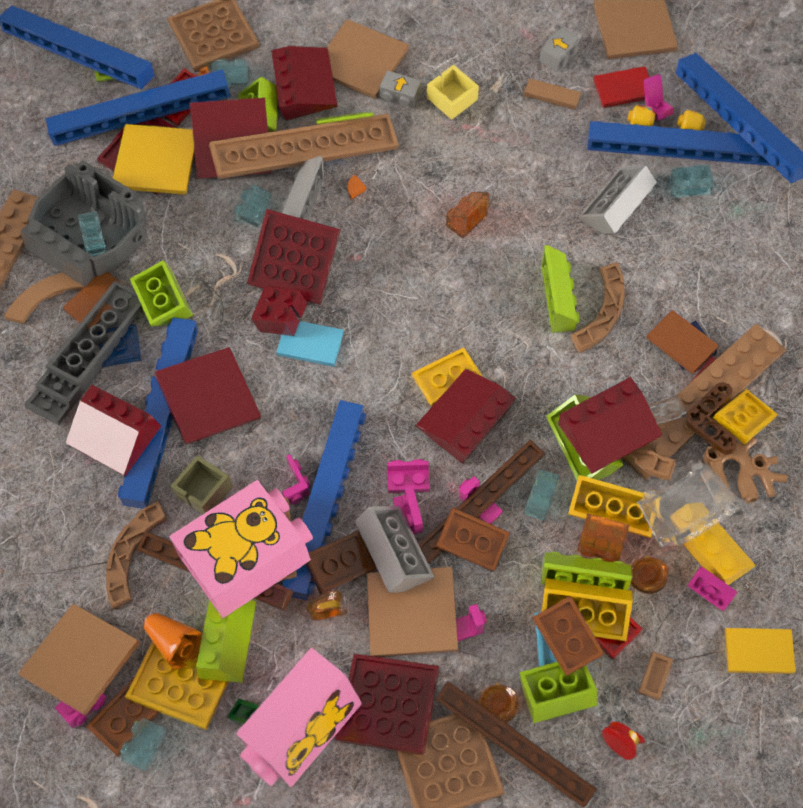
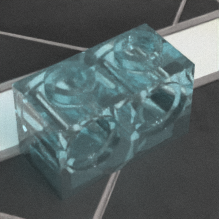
(691, 181)
(92, 233)
(541, 494)

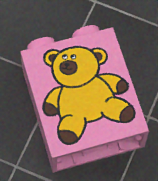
(242, 546)
(298, 720)

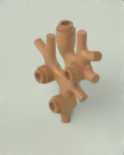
(748, 468)

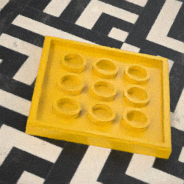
(155, 159)
(176, 691)

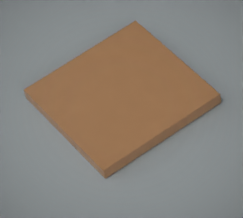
(634, 27)
(213, 32)
(363, 57)
(414, 619)
(79, 659)
(454, 767)

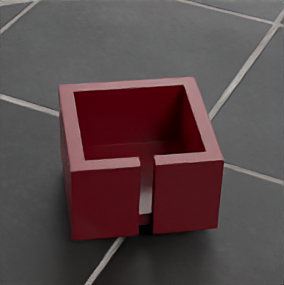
(274, 311)

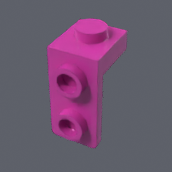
(654, 97)
(467, 488)
(299, 491)
(471, 624)

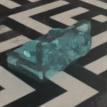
(235, 72)
(253, 205)
(143, 743)

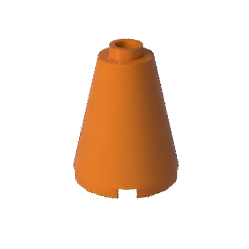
(173, 639)

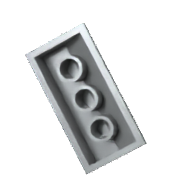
(305, 189)
(618, 199)
(393, 548)

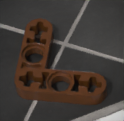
(706, 420)

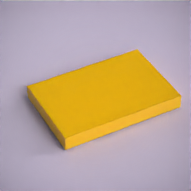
(440, 374)
(745, 416)
(759, 651)

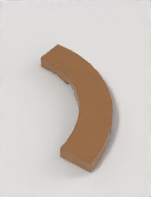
(44, 289)
(609, 312)
(652, 463)
(123, 550)

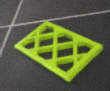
(344, 117)

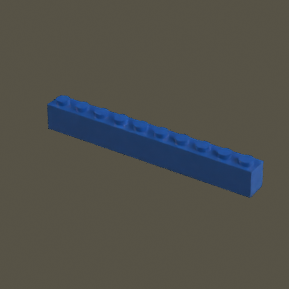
(77, 47)
(137, 107)
(742, 116)
(672, 143)
(142, 476)
(328, 487)

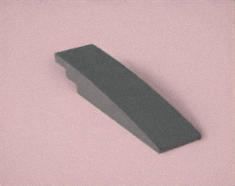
(79, 357)

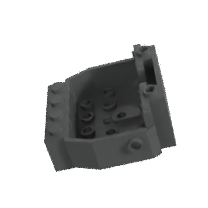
(56, 231)

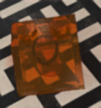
(468, 213)
(602, 538)

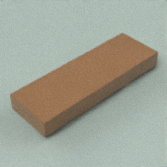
(552, 94)

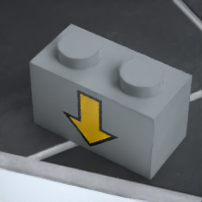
(559, 49)
(400, 89)

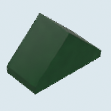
(242, 711)

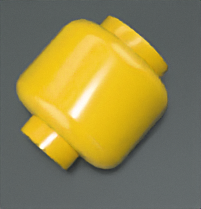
(641, 115)
(691, 120)

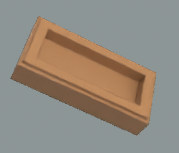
(655, 676)

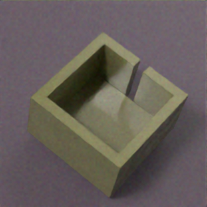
(202, 485)

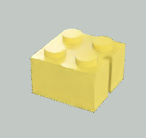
(456, 93)

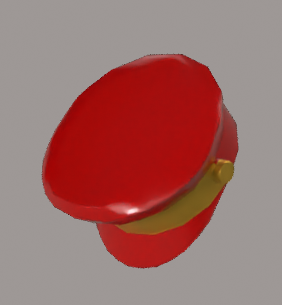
(622, 739)

